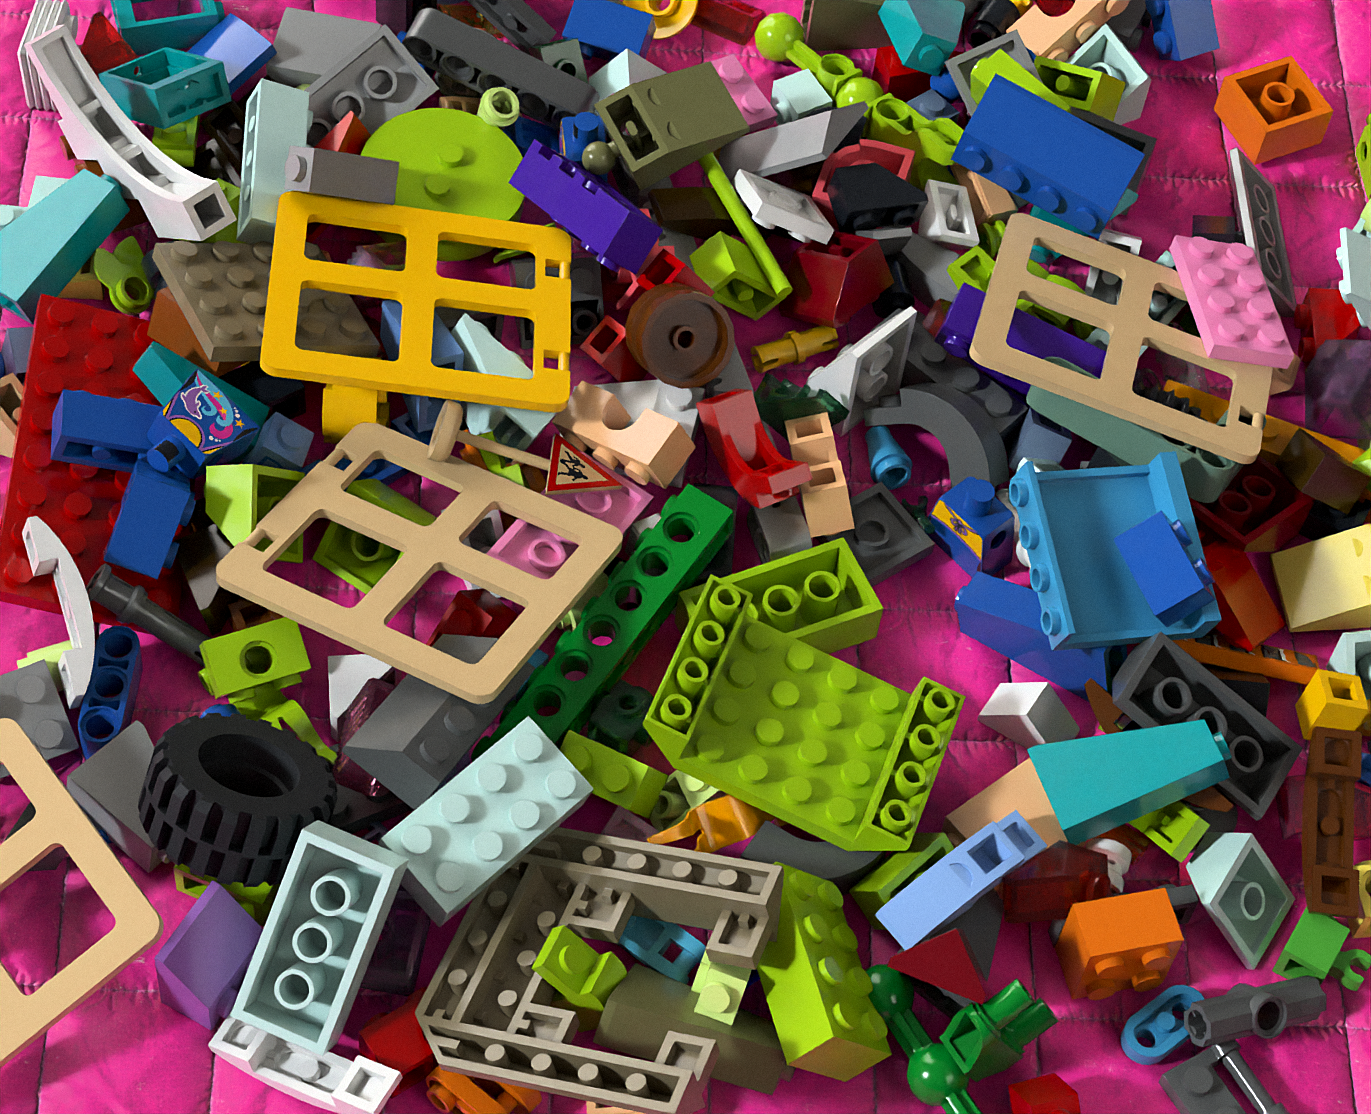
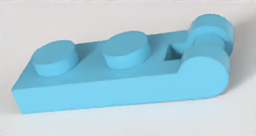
(650, 938)

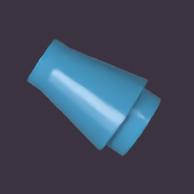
(887, 458)

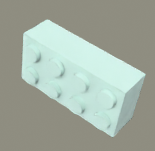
(485, 820)
(319, 937)

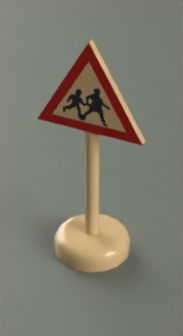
(567, 469)

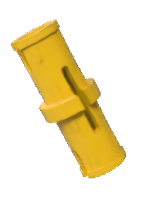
(793, 347)

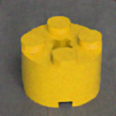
(350, 406)

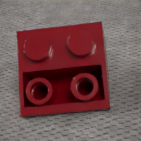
(835, 279)

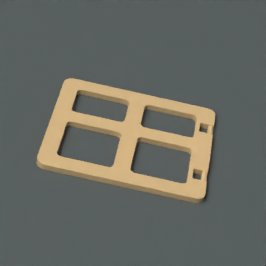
(1128, 331)
(425, 552)
(64, 824)

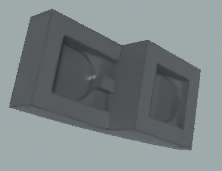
(891, 239)

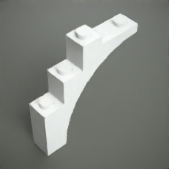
(97, 129)

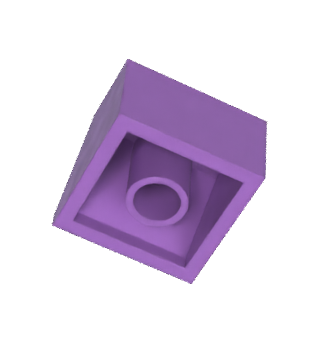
(207, 957)

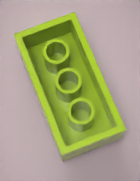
(807, 595)
(819, 983)

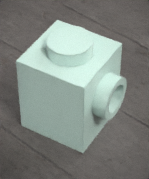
(797, 96)

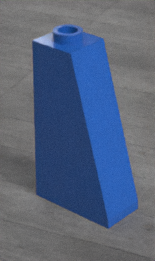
(1009, 622)

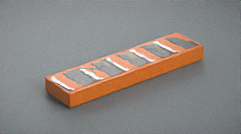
(1264, 660)

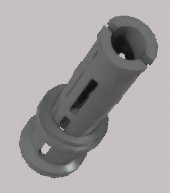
(133, 606)

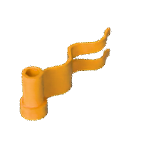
(721, 823)

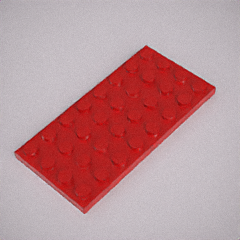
(74, 351)

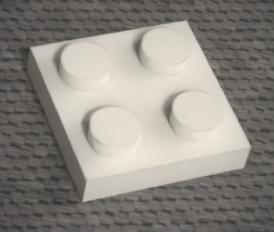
(782, 207)

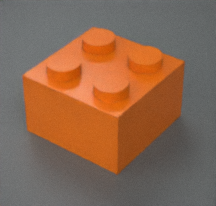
(1273, 110)
(1118, 944)

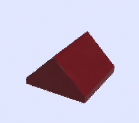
(946, 963)

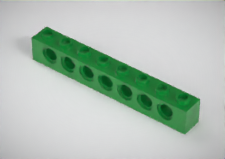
(688, 514)

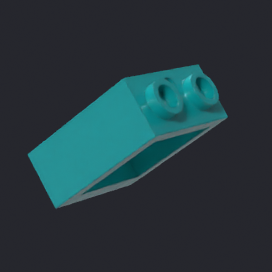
(169, 32)
(167, 87)

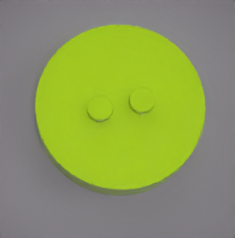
(450, 166)

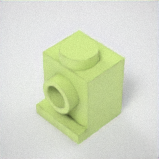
(719, 989)

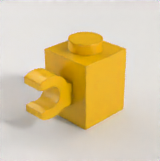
(1334, 702)

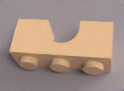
(1062, 35)
(646, 451)
(826, 496)

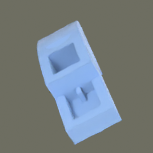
(959, 879)

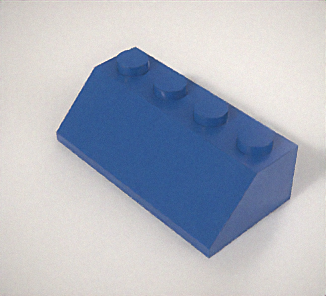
(1047, 156)

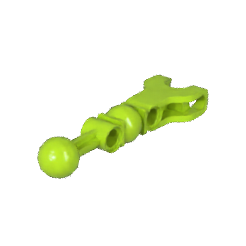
(890, 119)

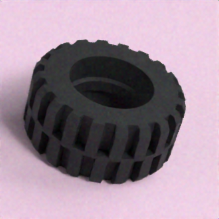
(233, 797)

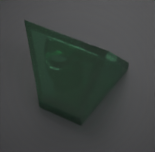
(787, 401)

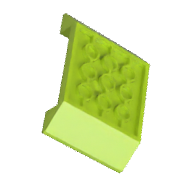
(799, 728)

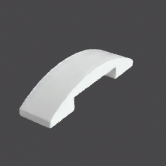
(48, 556)
(312, 1078)

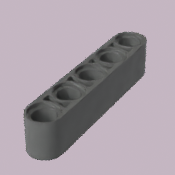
(489, 63)

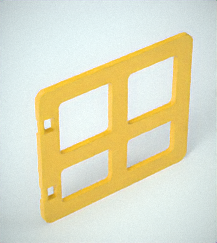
(419, 292)

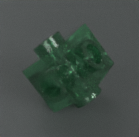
(619, 718)

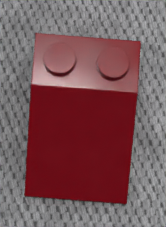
(1257, 509)

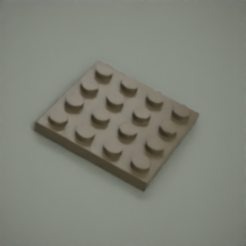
(225, 300)

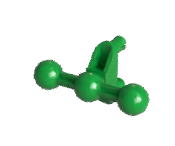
(974, 1045)

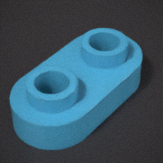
(1158, 1025)

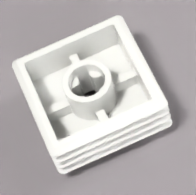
(44, 17)

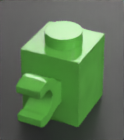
(1316, 952)

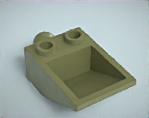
(668, 124)

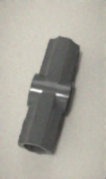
(1254, 1011)

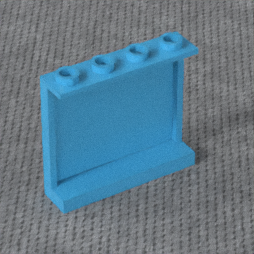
(1074, 562)

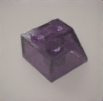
(1339, 390)

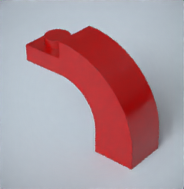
(746, 451)

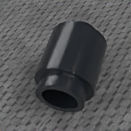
(992, 21)
(896, 295)

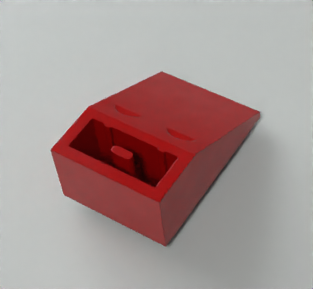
(1243, 601)

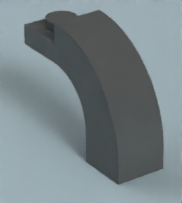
(956, 421)
(816, 858)

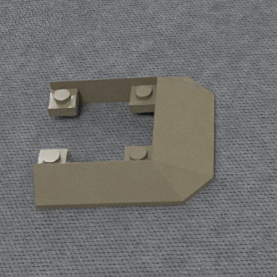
(492, 1011)

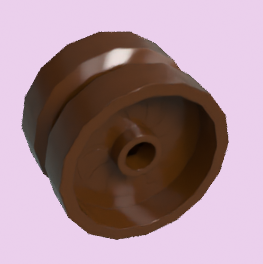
(704, 339)

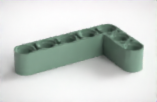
(1203, 472)

